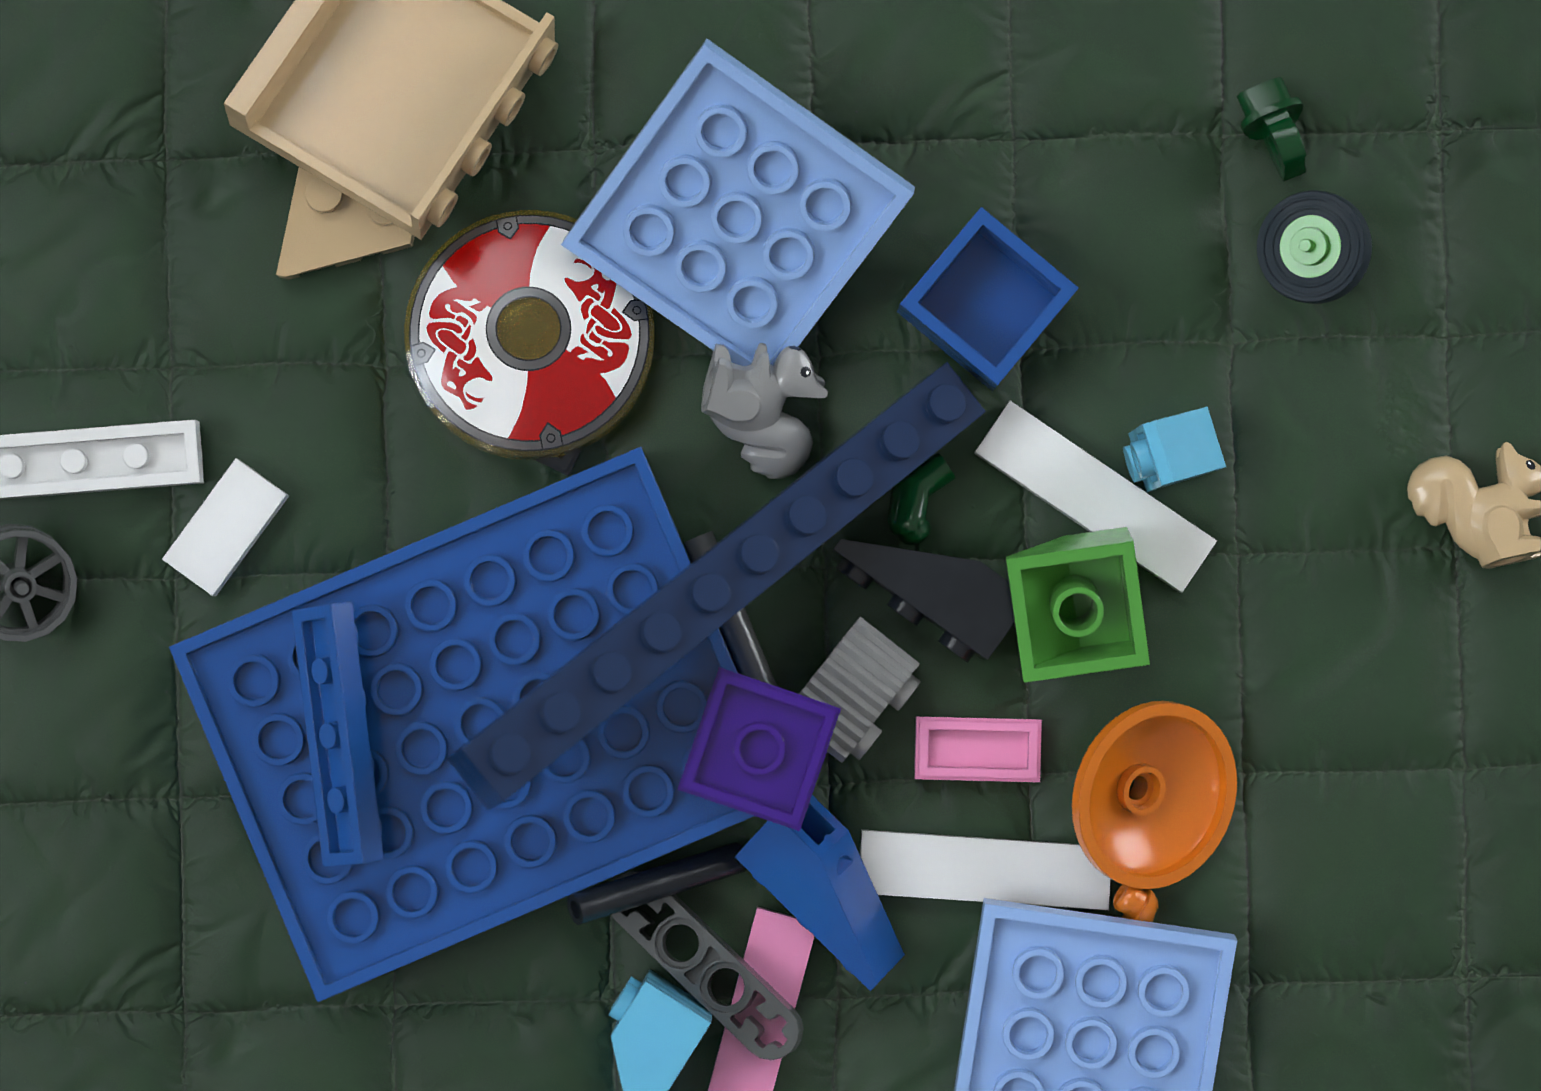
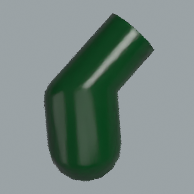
(910, 499)

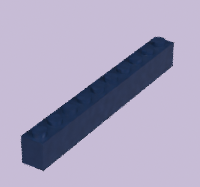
(714, 588)

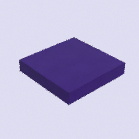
(759, 749)

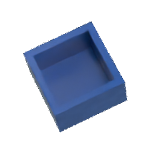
(986, 299)

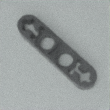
(698, 972)

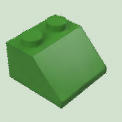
(1078, 605)

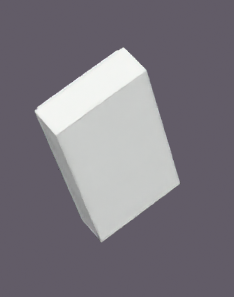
(225, 527)

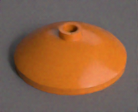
(1177, 800)

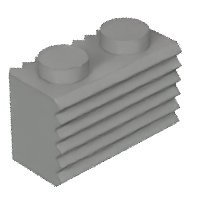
(862, 679)

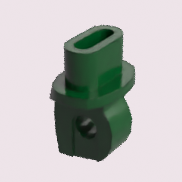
(1272, 118)

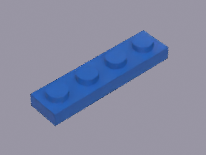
(338, 734)

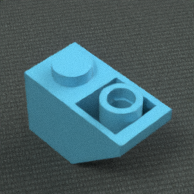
(1173, 449)

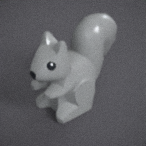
(749, 406)

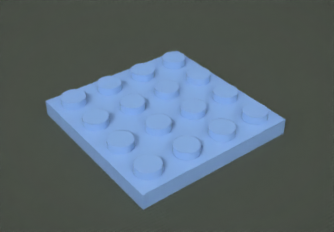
(737, 211)
(1092, 1003)

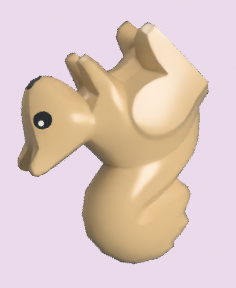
(1485, 520)

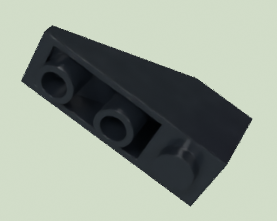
(950, 592)

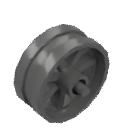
(20, 584)

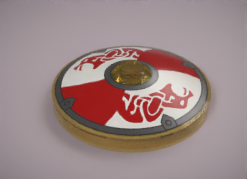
(525, 339)

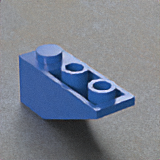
(826, 889)

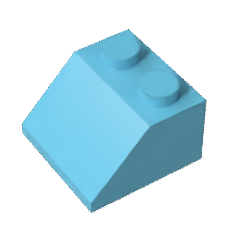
(655, 1032)

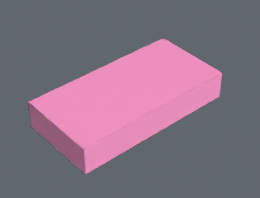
(977, 749)

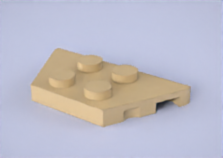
(332, 230)

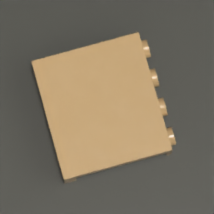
(391, 95)

